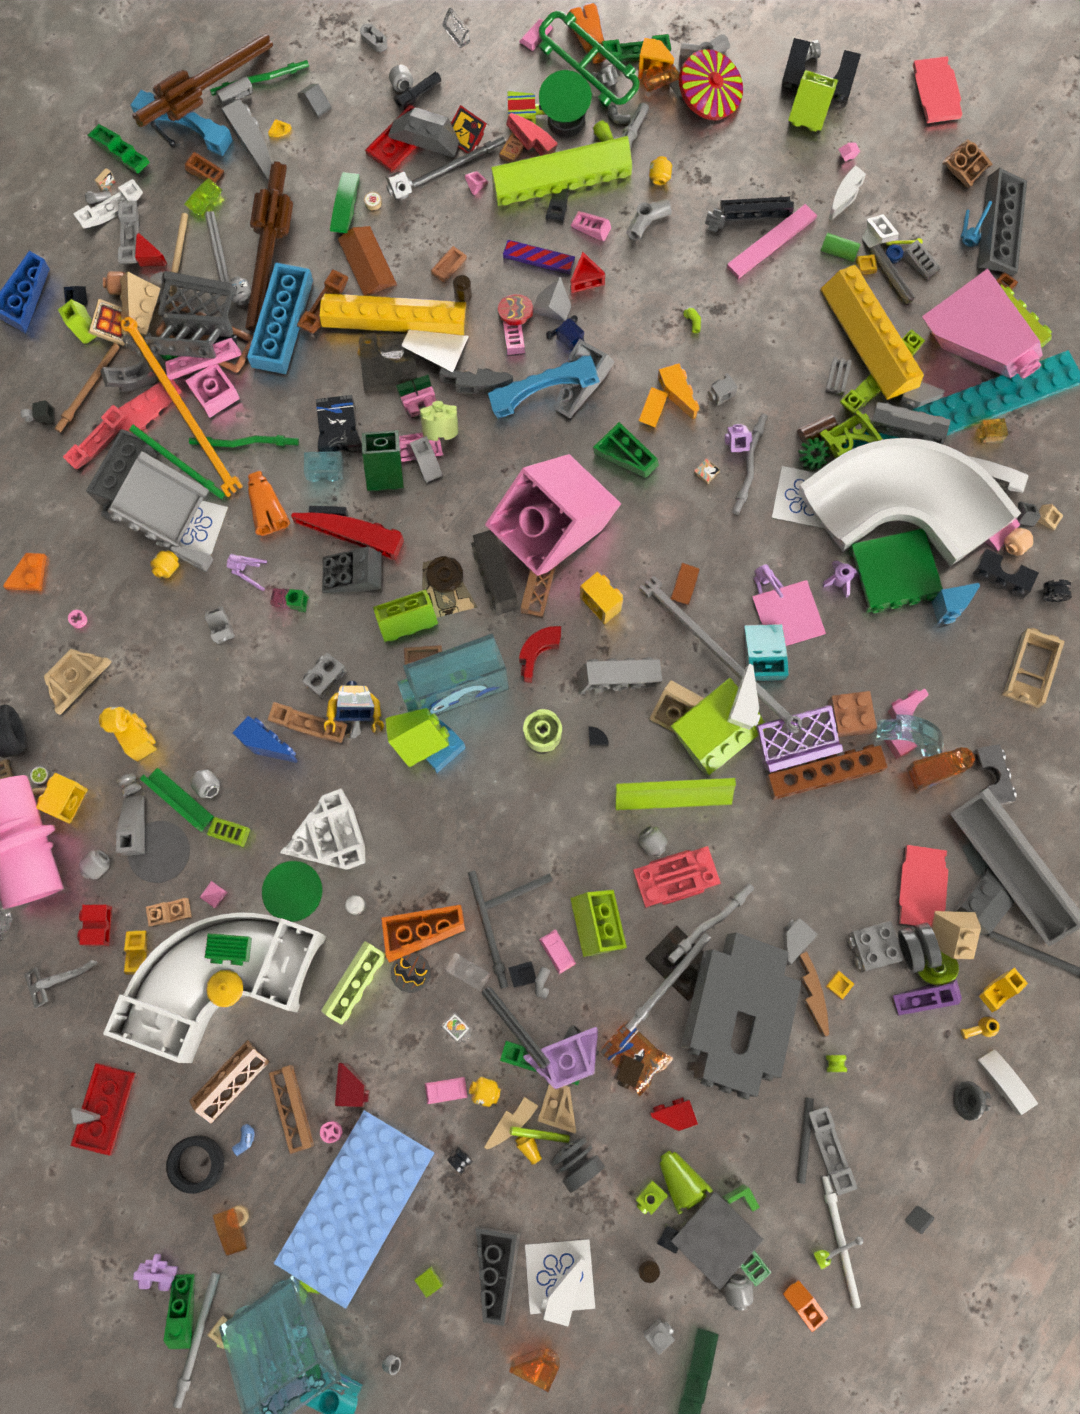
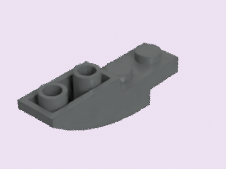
(480, 383)

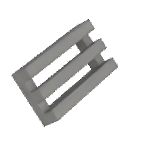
(841, 363)

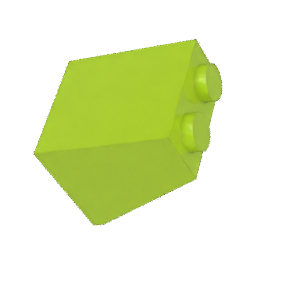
(812, 100)
(416, 735)

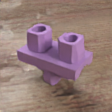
(155, 1271)

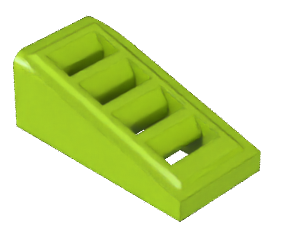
(242, 836)

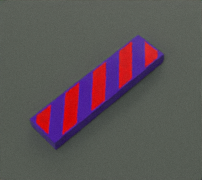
(539, 257)

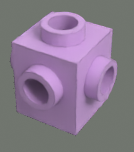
(738, 438)

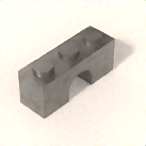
(993, 759)

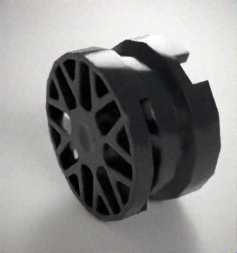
(1057, 591)

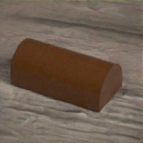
(815, 428)

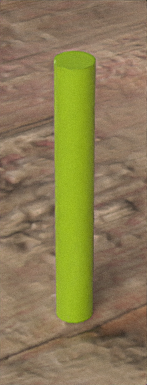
(537, 1134)

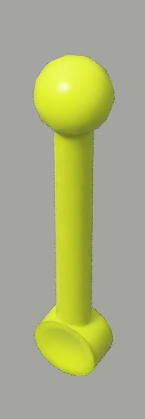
(903, 242)

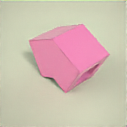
(849, 151)

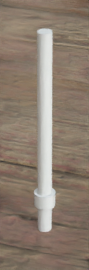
(831, 1199)

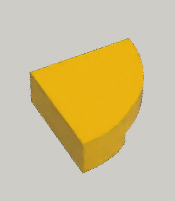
(279, 129)

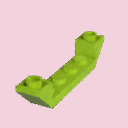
(868, 389)

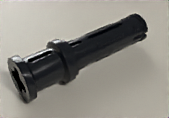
(411, 94)

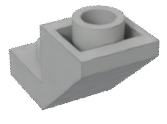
(426, 459)

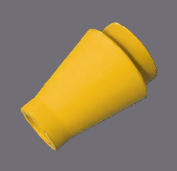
(528, 1148)

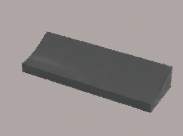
(1003, 222)

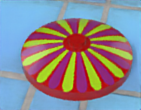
(710, 84)

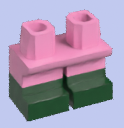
(408, 396)

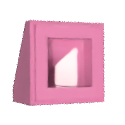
(475, 182)
(213, 894)

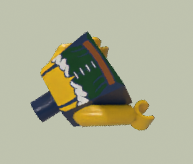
(353, 704)

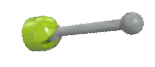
(824, 1257)

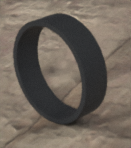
(566, 132)

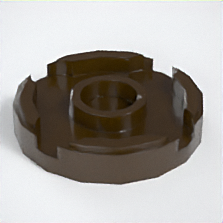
(444, 574)

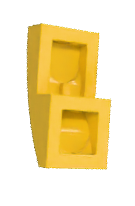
(135, 950)

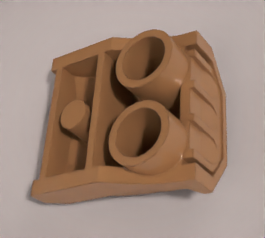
(967, 162)

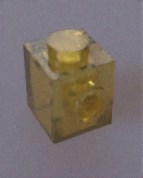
(992, 431)

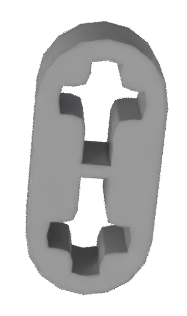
(375, 36)

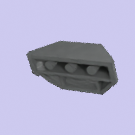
(426, 131)
(988, 900)

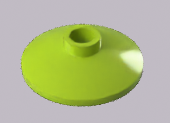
(948, 971)

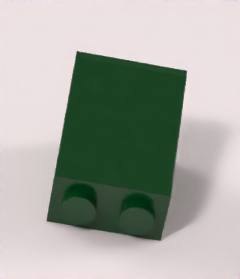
(382, 460)

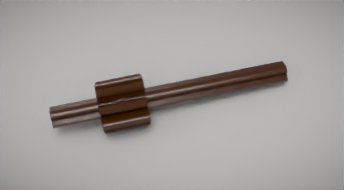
(181, 94)
(271, 220)

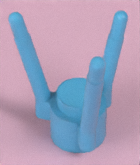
(972, 237)

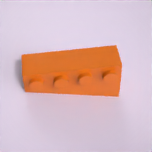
(420, 929)

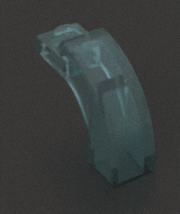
(913, 729)

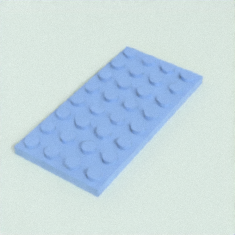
(354, 1209)

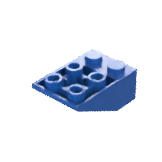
(259, 741)

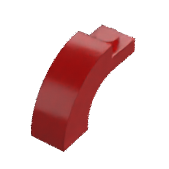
(540, 641)

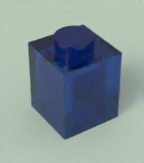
(569, 334)

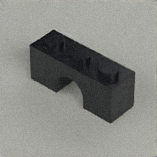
(990, 570)

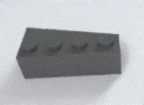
(497, 1266)

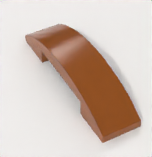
(333, 284)

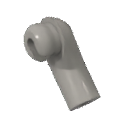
(93, 198)

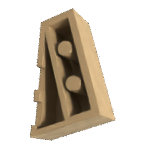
(138, 301)

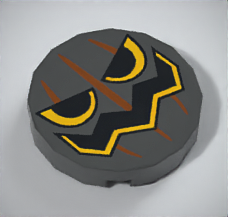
(410, 973)

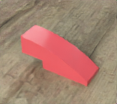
(531, 135)

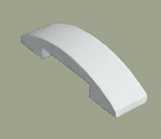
(109, 208)

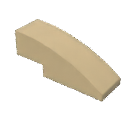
(517, 1119)

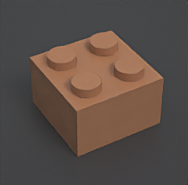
(853, 714)

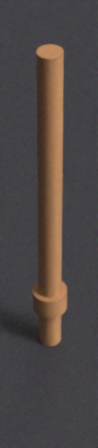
(67, 415)

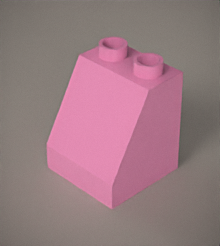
(985, 328)
(551, 512)

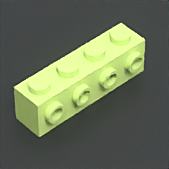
(353, 982)

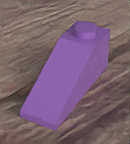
(928, 998)

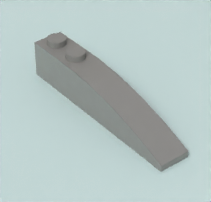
(249, 135)

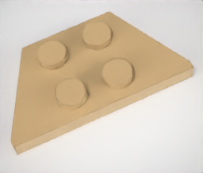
(72, 676)

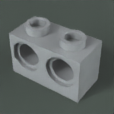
(328, 678)

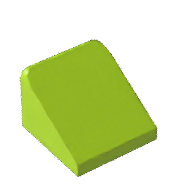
(429, 1282)

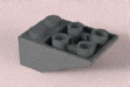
(352, 571)

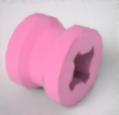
(328, 1134)

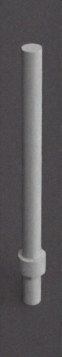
(642, 1013)
(184, 1381)

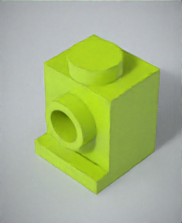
(654, 1190)

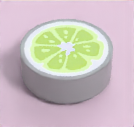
(40, 775)

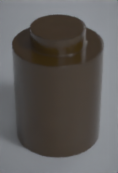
(462, 288)
(648, 1270)

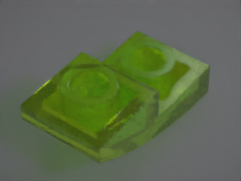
(202, 196)

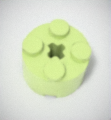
(439, 421)
(533, 725)

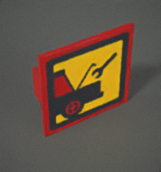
(468, 129)

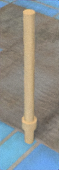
(178, 251)

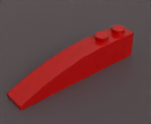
(354, 532)

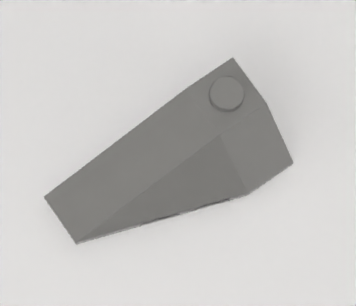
(574, 395)

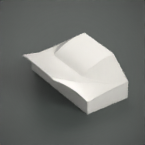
(879, 231)

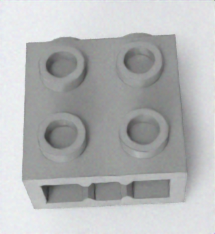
(875, 946)

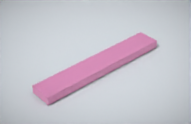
(771, 241)

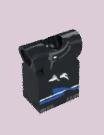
(337, 424)

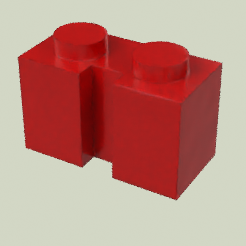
(95, 926)

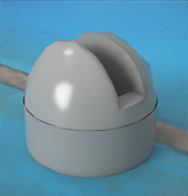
(391, 1364)

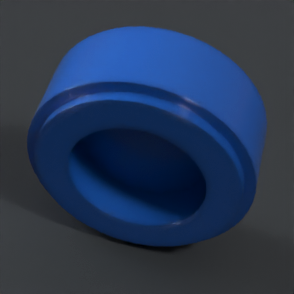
(894, 253)

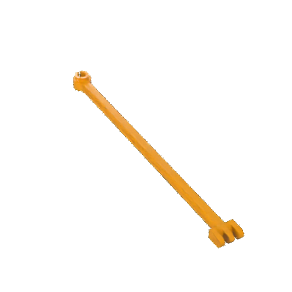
(180, 405)

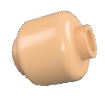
(1018, 541)

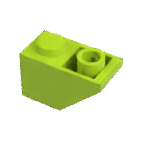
(77, 320)

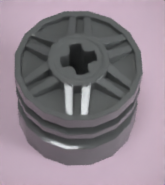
(577, 1164)

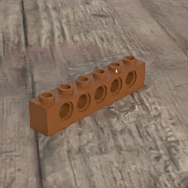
(875, 764)

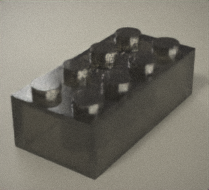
(494, 572)

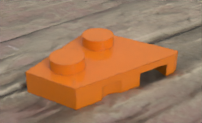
(28, 573)

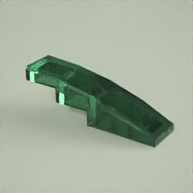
(698, 1372)

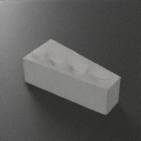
(618, 674)

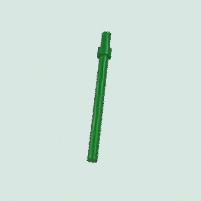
(176, 461)

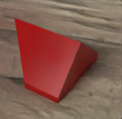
(586, 275)

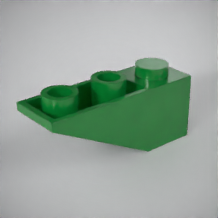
(180, 1313)

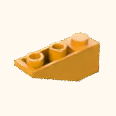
(673, 381)

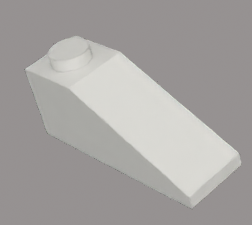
(746, 705)
(562, 1296)

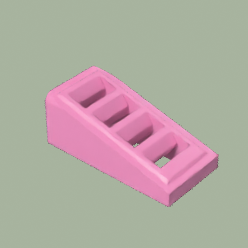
(599, 232)
(515, 348)

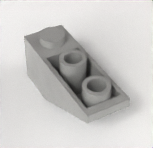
(131, 828)

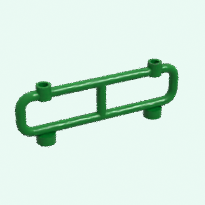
(606, 96)

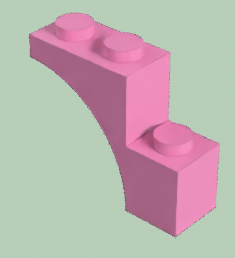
(905, 707)

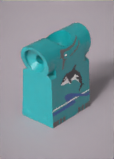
(338, 1398)

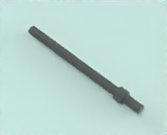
(488, 147)
(1034, 952)
(498, 967)

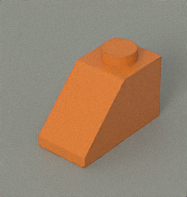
(805, 1305)

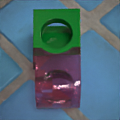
(289, 599)

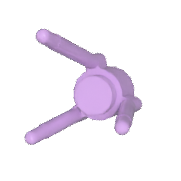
(239, 563)
(765, 575)

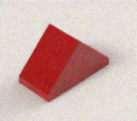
(147, 254)

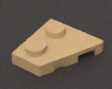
(558, 1109)

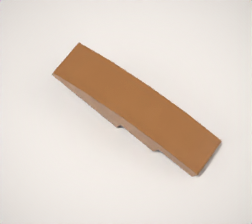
(815, 1002)

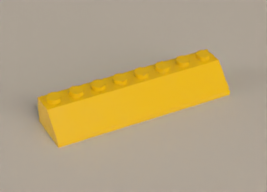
(392, 314)
(872, 333)

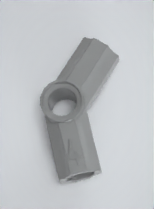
(718, 44)
(653, 211)

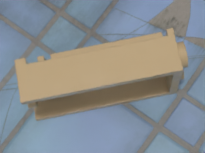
(1025, 692)

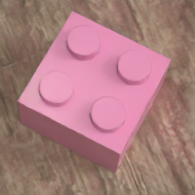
(212, 389)

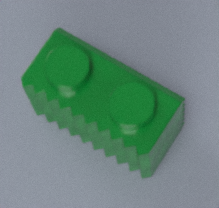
(228, 948)

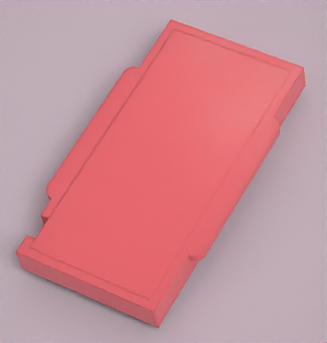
(937, 89)
(676, 877)
(922, 885)

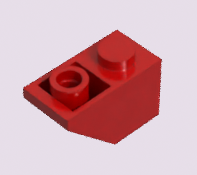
(677, 1116)

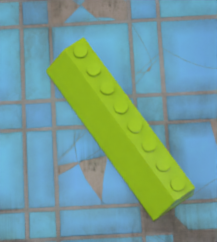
(562, 170)

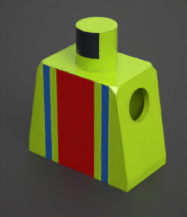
(524, 105)

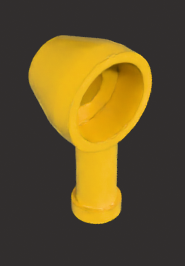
(982, 1028)

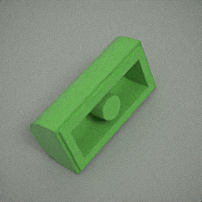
(840, 247)

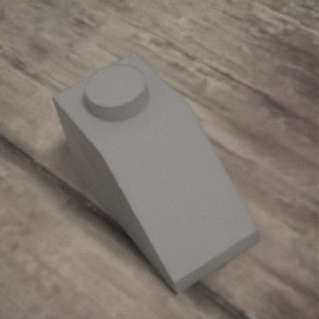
(921, 396)
(797, 938)

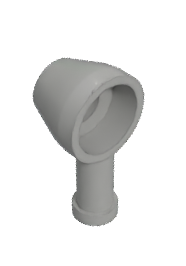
(158, 280)

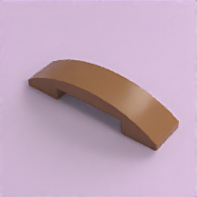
(306, 723)

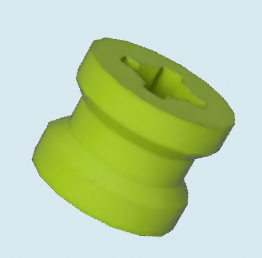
(836, 1063)

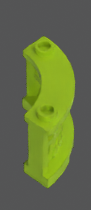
(835, 439)

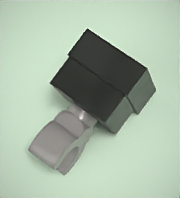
(41, 412)

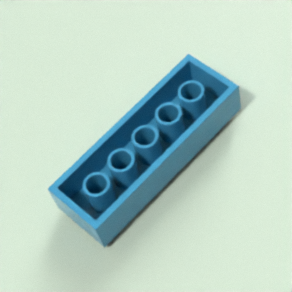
(278, 318)

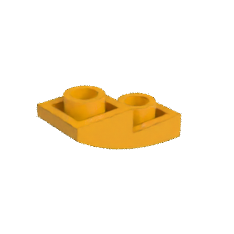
(653, 407)

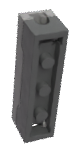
(909, 424)

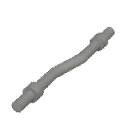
(742, 495)
(685, 945)

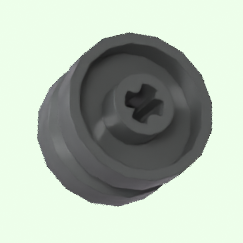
(919, 947)

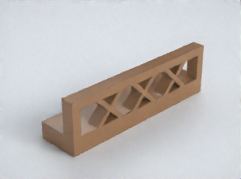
(530, 590)
(221, 1080)
(292, 1088)

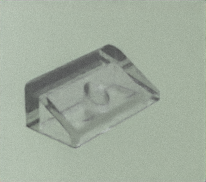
(456, 28)

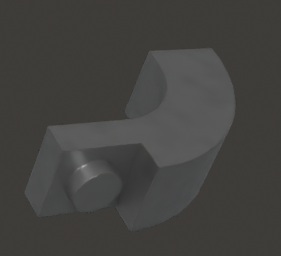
(131, 377)

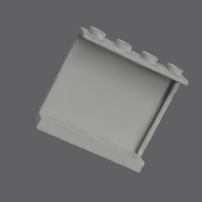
(157, 501)

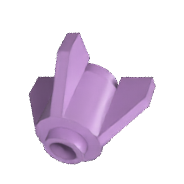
(842, 577)

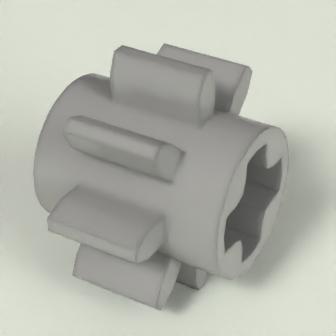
(609, 75)

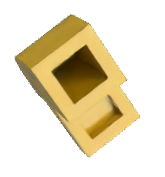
(1002, 989)

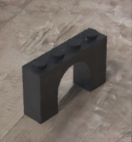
(796, 67)

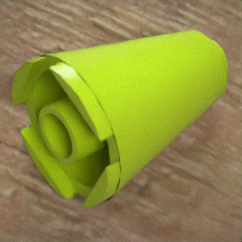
(682, 1181)

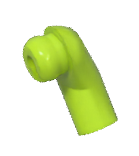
(695, 317)

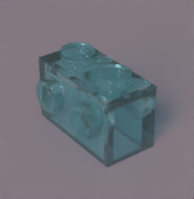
(323, 466)

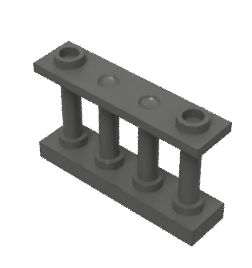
(190, 324)

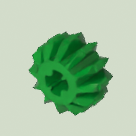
(816, 460)

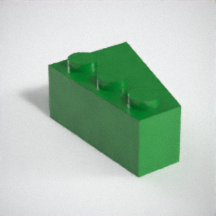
(626, 451)

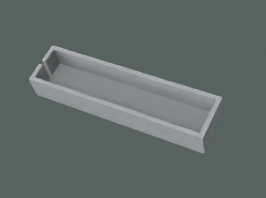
(1018, 867)

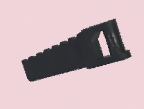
(558, 203)

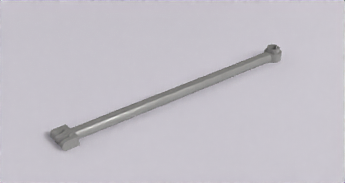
(654, 589)

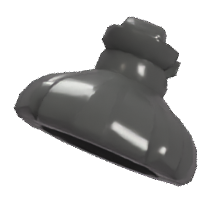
(970, 1100)

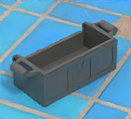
(116, 468)

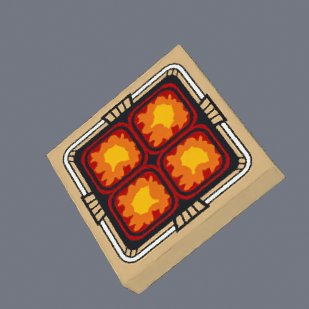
(107, 322)

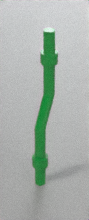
(291, 68)
(279, 440)

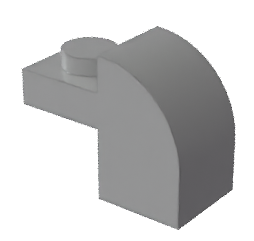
(219, 625)

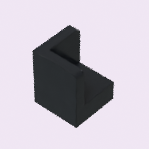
(522, 974)

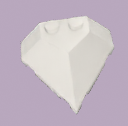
(329, 834)

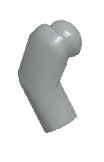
(540, 980)

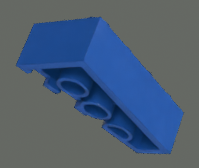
(23, 291)

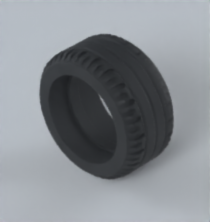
(12, 732)
(173, 1164)

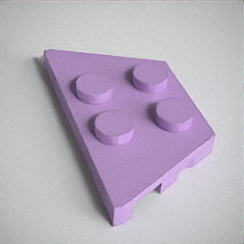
(569, 1059)

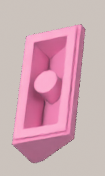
(997, 540)

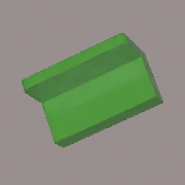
(745, 1193)

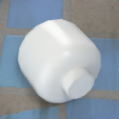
(355, 905)

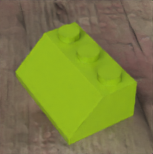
(405, 615)
(598, 922)

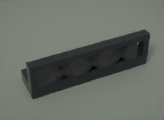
(757, 208)

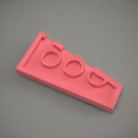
(146, 406)

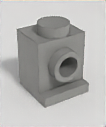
(722, 390)

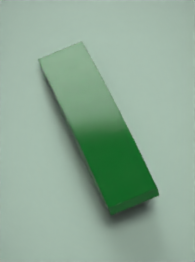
(118, 149)
(344, 202)

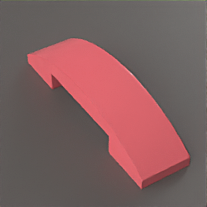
(98, 440)

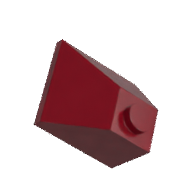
(350, 1088)

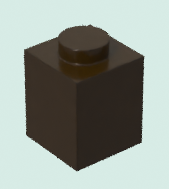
(628, 1072)

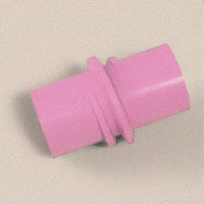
(25, 853)

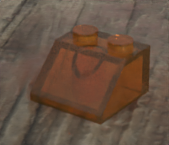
(537, 1367)

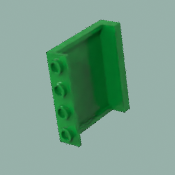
(896, 570)

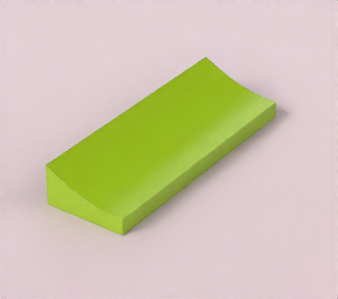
(674, 794)

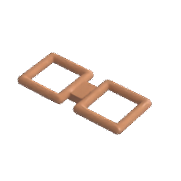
(230, 366)

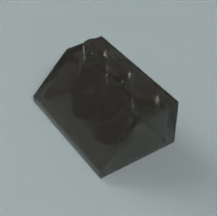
(659, 960)

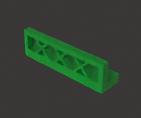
(178, 799)

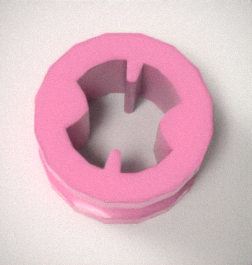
(74, 614)

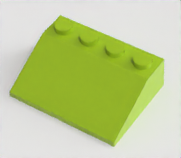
(708, 734)

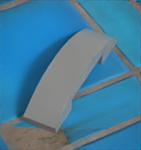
(128, 230)
(831, 1151)

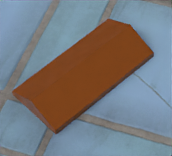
(366, 260)

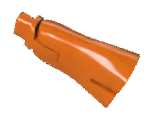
(590, 22)
(266, 508)

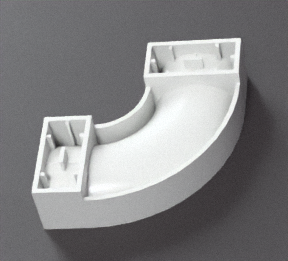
(910, 483)
(168, 998)

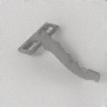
(40, 984)

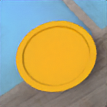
(224, 988)

